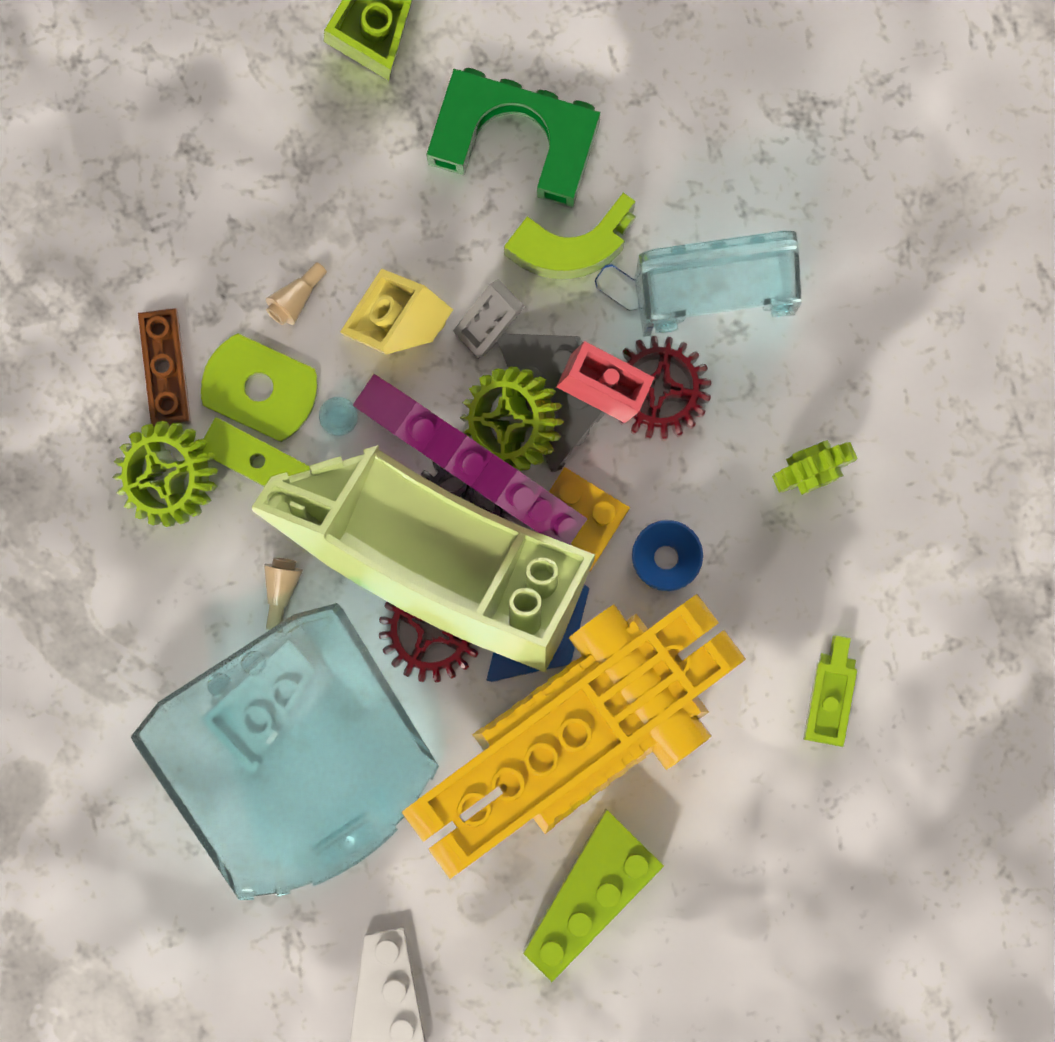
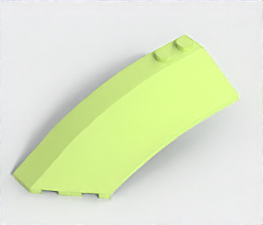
(432, 553)

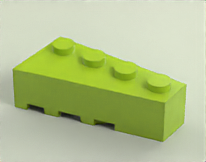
(595, 890)

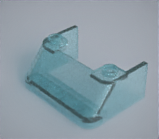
(718, 279)

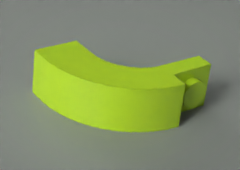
(571, 257)

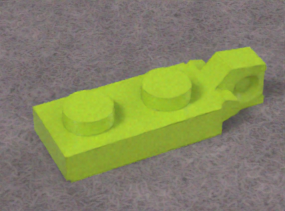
(831, 695)

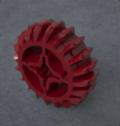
(676, 390)
(414, 660)

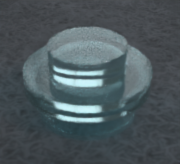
(338, 416)

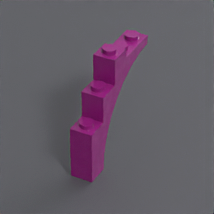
(468, 461)

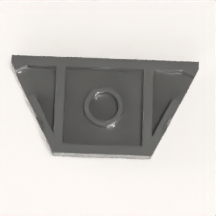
(547, 359)

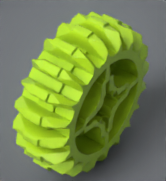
(509, 436)
(150, 445)

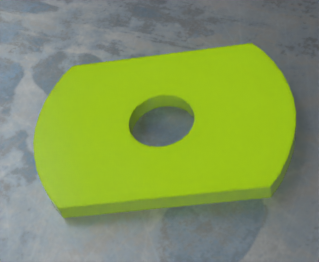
(235, 364)

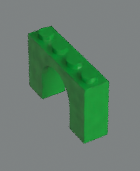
(476, 100)

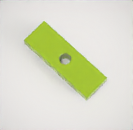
(238, 450)

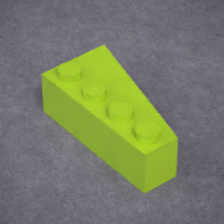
(369, 32)

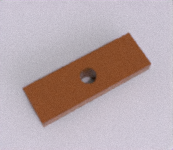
(163, 343)

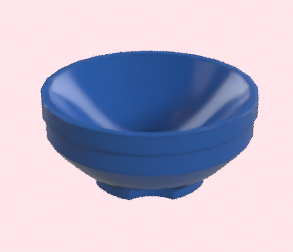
(672, 535)

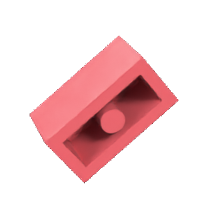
(605, 382)

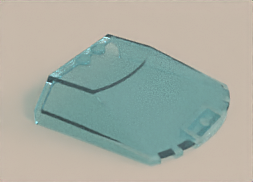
(288, 755)

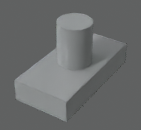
(488, 318)

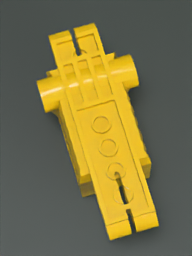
(581, 730)

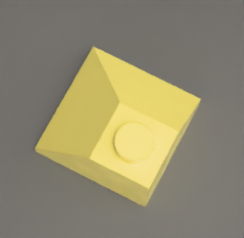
(396, 315)

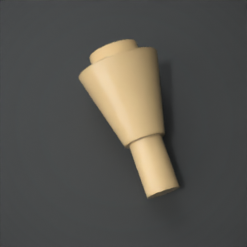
(290, 300)
(280, 584)

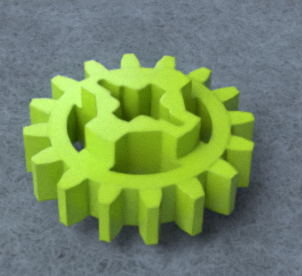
(814, 467)

